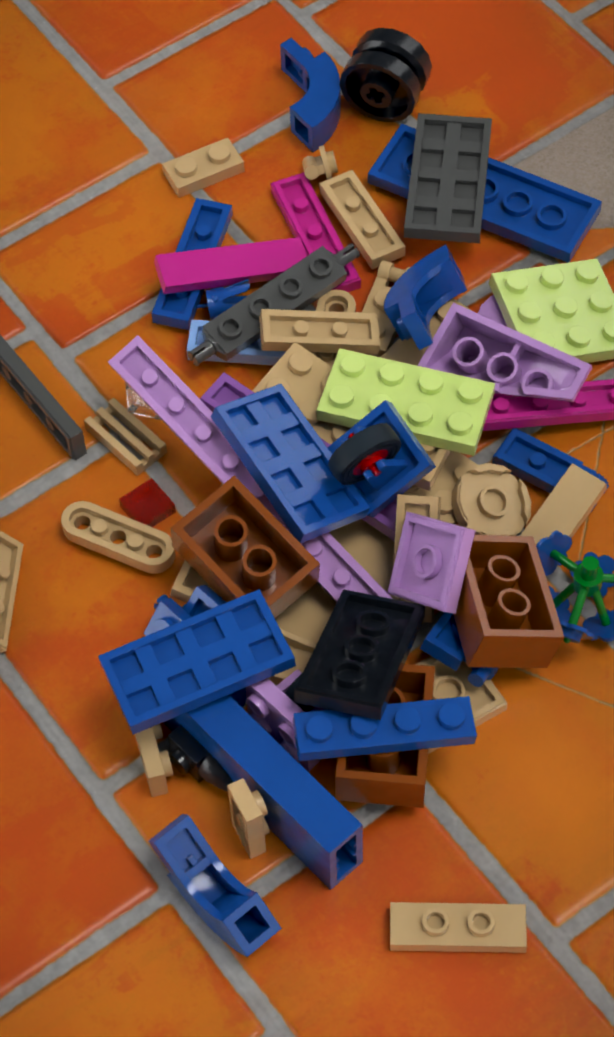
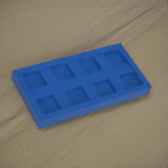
(289, 462)
(196, 661)

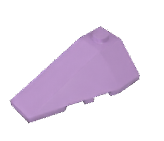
(497, 354)

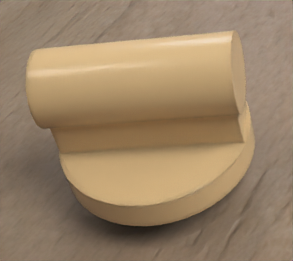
(320, 165)

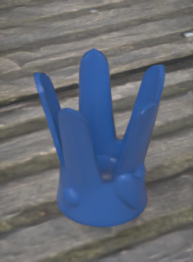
(223, 298)

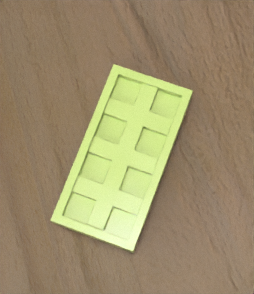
(435, 404)

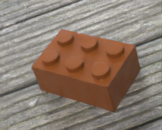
(244, 549)
(507, 606)
(390, 776)

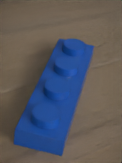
(203, 230)
(401, 728)

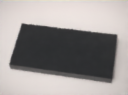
(360, 655)

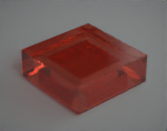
(147, 504)

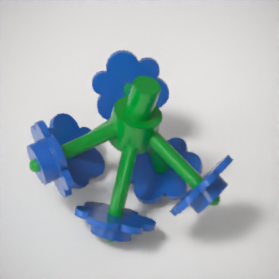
(590, 579)

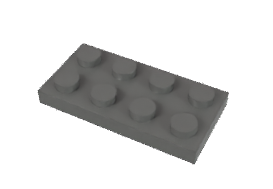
(448, 178)

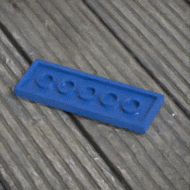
(514, 201)

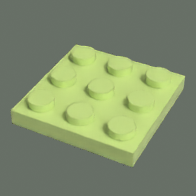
(560, 306)

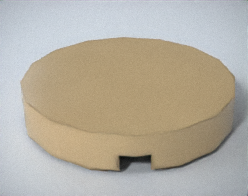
(491, 501)

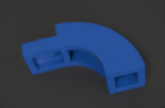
(318, 112)
(421, 293)
(211, 889)

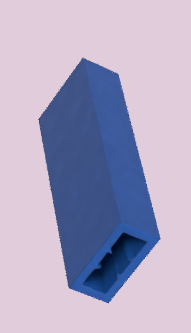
(297, 805)

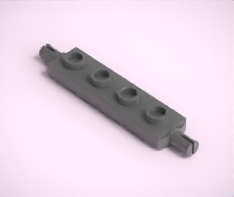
(290, 290)

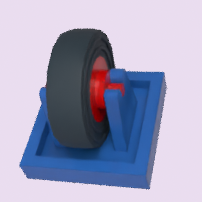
(379, 457)

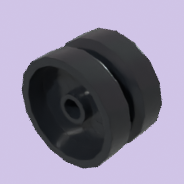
(385, 75)

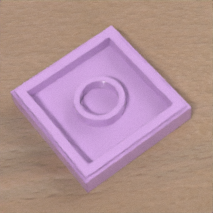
(431, 562)

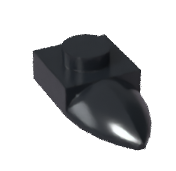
(191, 757)

